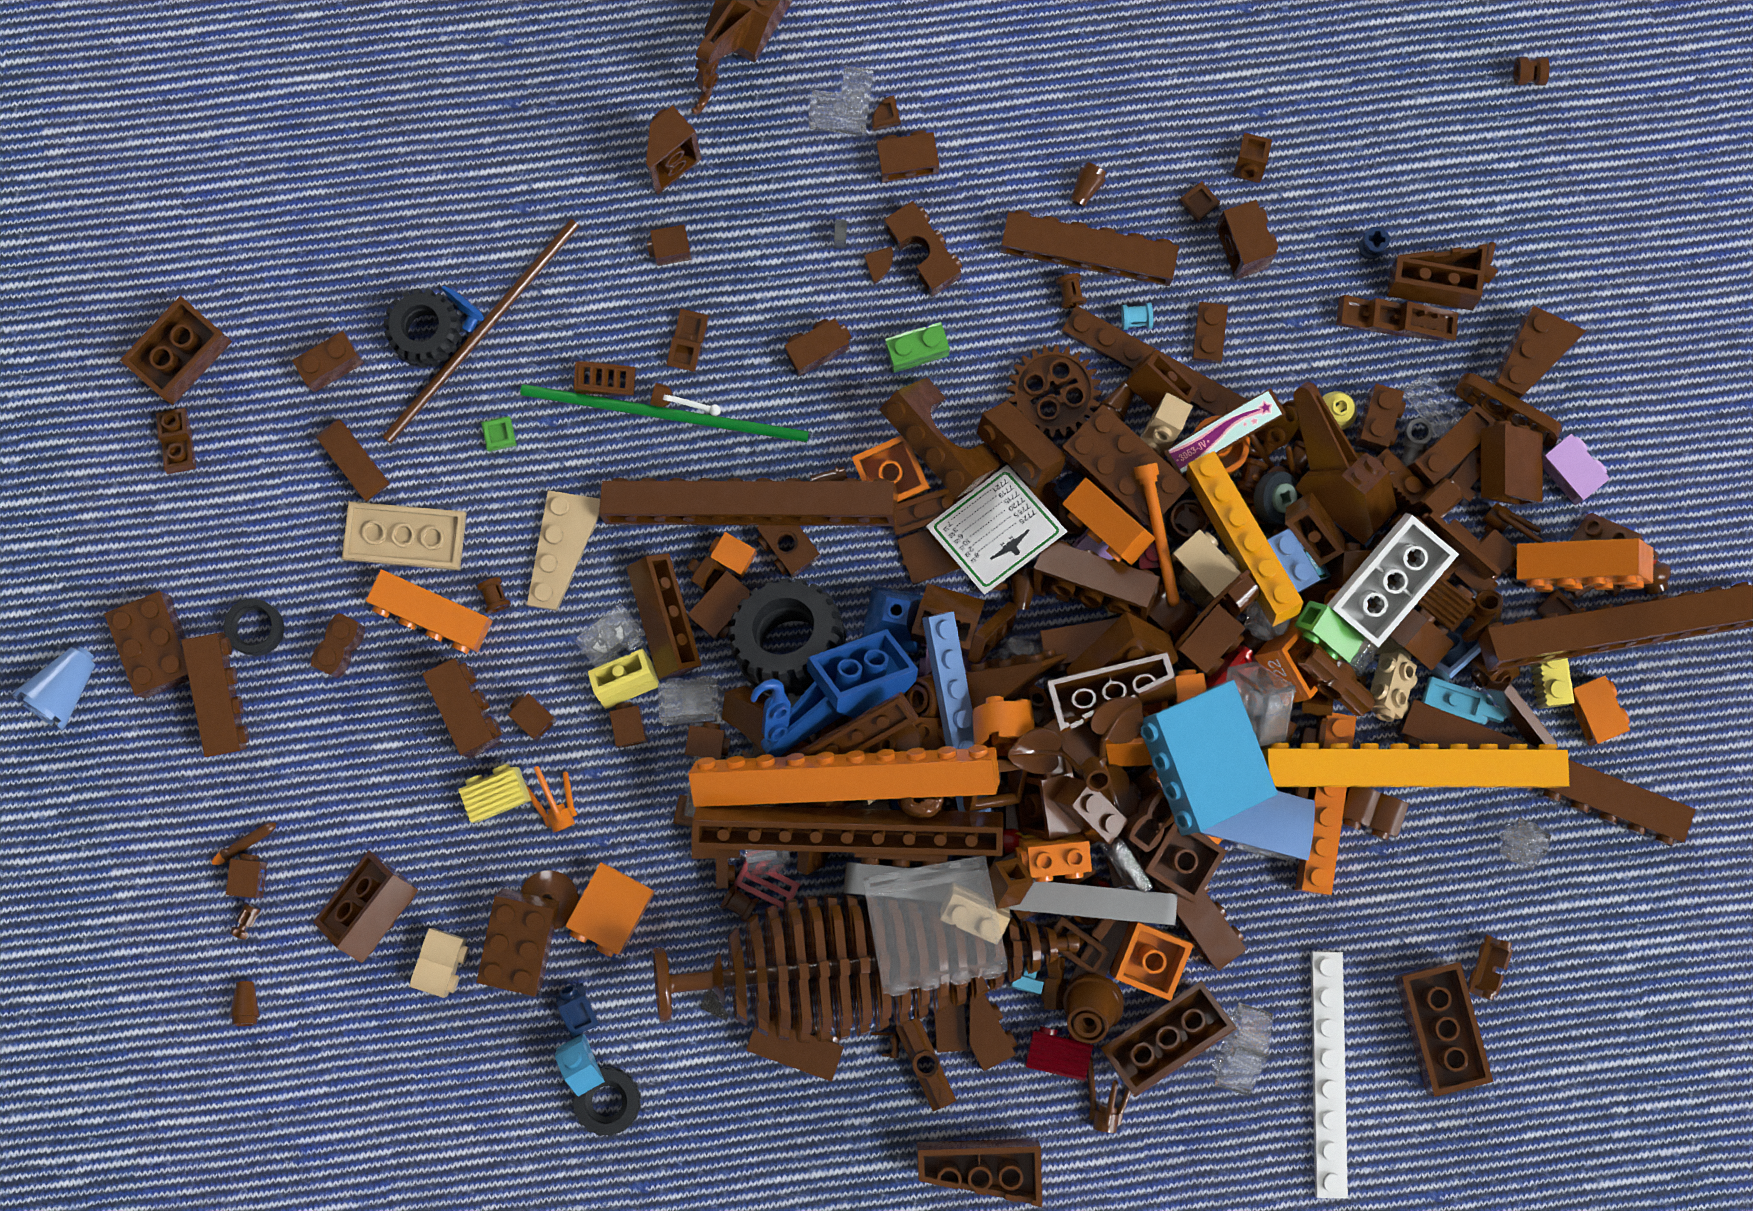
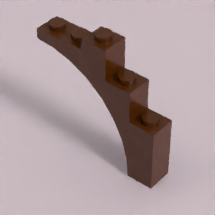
(747, 717)

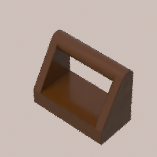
(1016, 783)

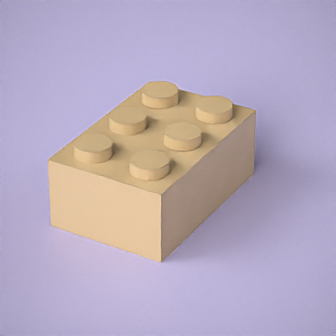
(1203, 568)

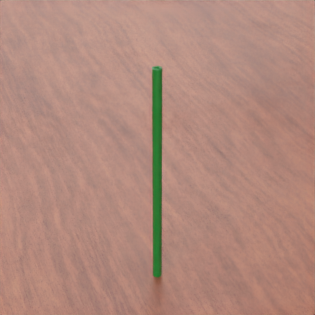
(664, 413)

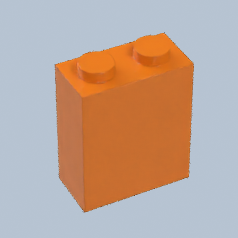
(609, 910)

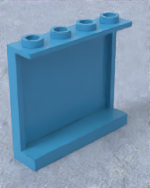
(1207, 758)

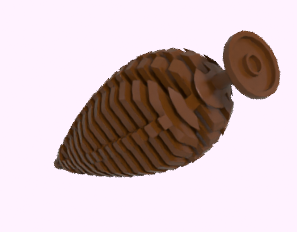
(828, 973)

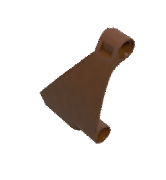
(1233, 599)

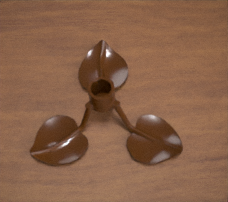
(1115, 720)

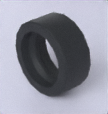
(236, 613)

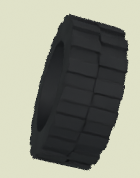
(623, 1118)

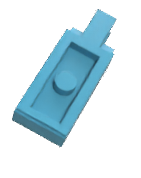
(1461, 701)

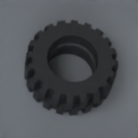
(772, 607)

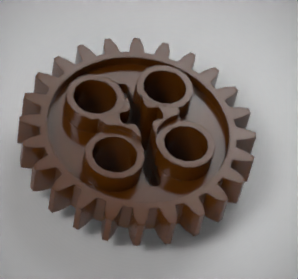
(1040, 369)

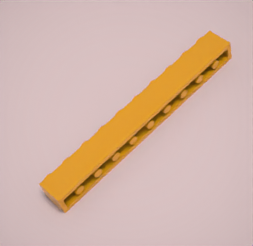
(1418, 767)

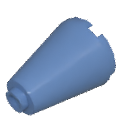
(58, 687)

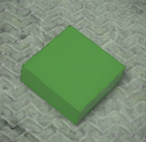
(499, 434)

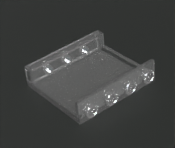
(935, 925)

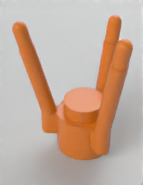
(559, 816)

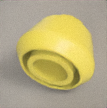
(1345, 403)

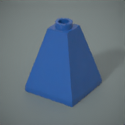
(879, 615)

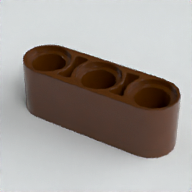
(352, 459)

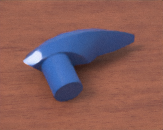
(465, 306)

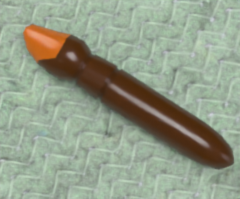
(242, 844)

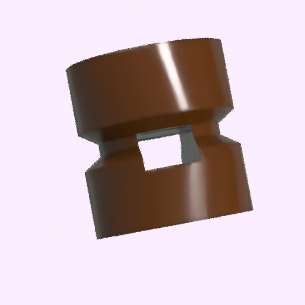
(1186, 520)

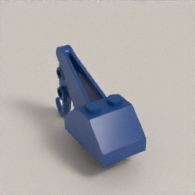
(845, 683)

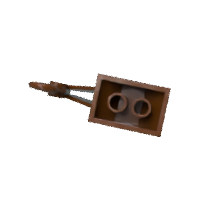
(736, 28)
(1345, 482)

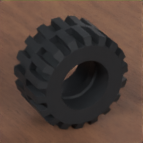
(407, 311)

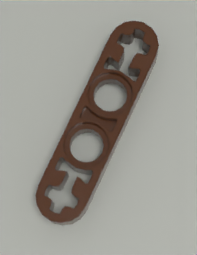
(1510, 406)

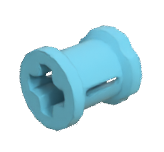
(1137, 316)

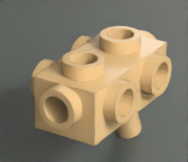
(1392, 685)

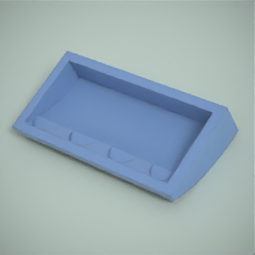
(1275, 825)

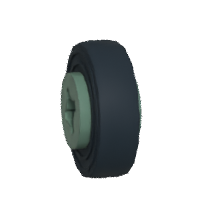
(1273, 495)

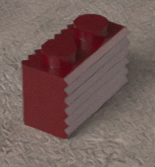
(1058, 1054)

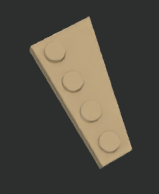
(562, 540)

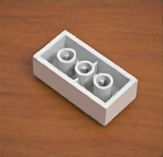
(1412, 579)

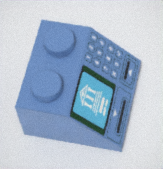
(1297, 561)

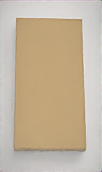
(404, 536)

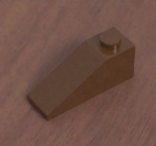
(1448, 450)

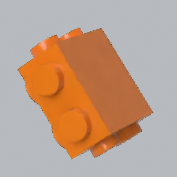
(1055, 857)

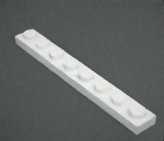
(1329, 1075)

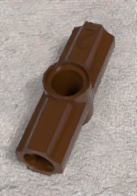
(1335, 679)
(933, 1082)

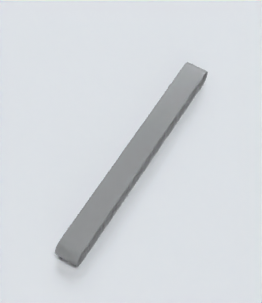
(1061, 898)

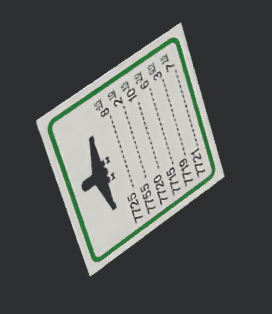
(996, 529)

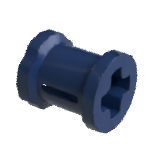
(1367, 247)

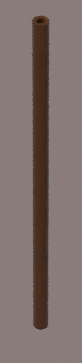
(480, 331)

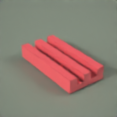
(790, 895)

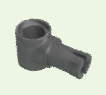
(1414, 447)

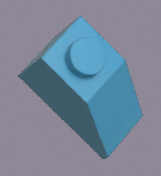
(578, 1065)

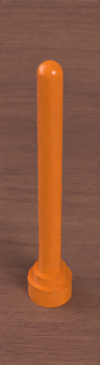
(1147, 476)

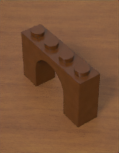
(956, 467)

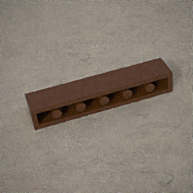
(1089, 248)

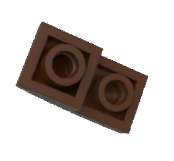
(176, 441)

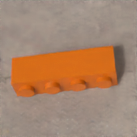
(429, 611)

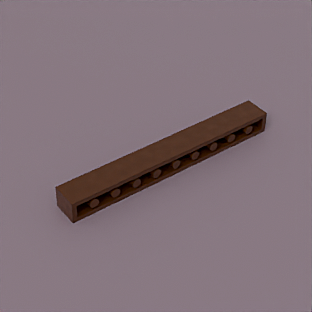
(749, 502)
(1617, 627)
(1587, 787)
(847, 830)
(1201, 921)

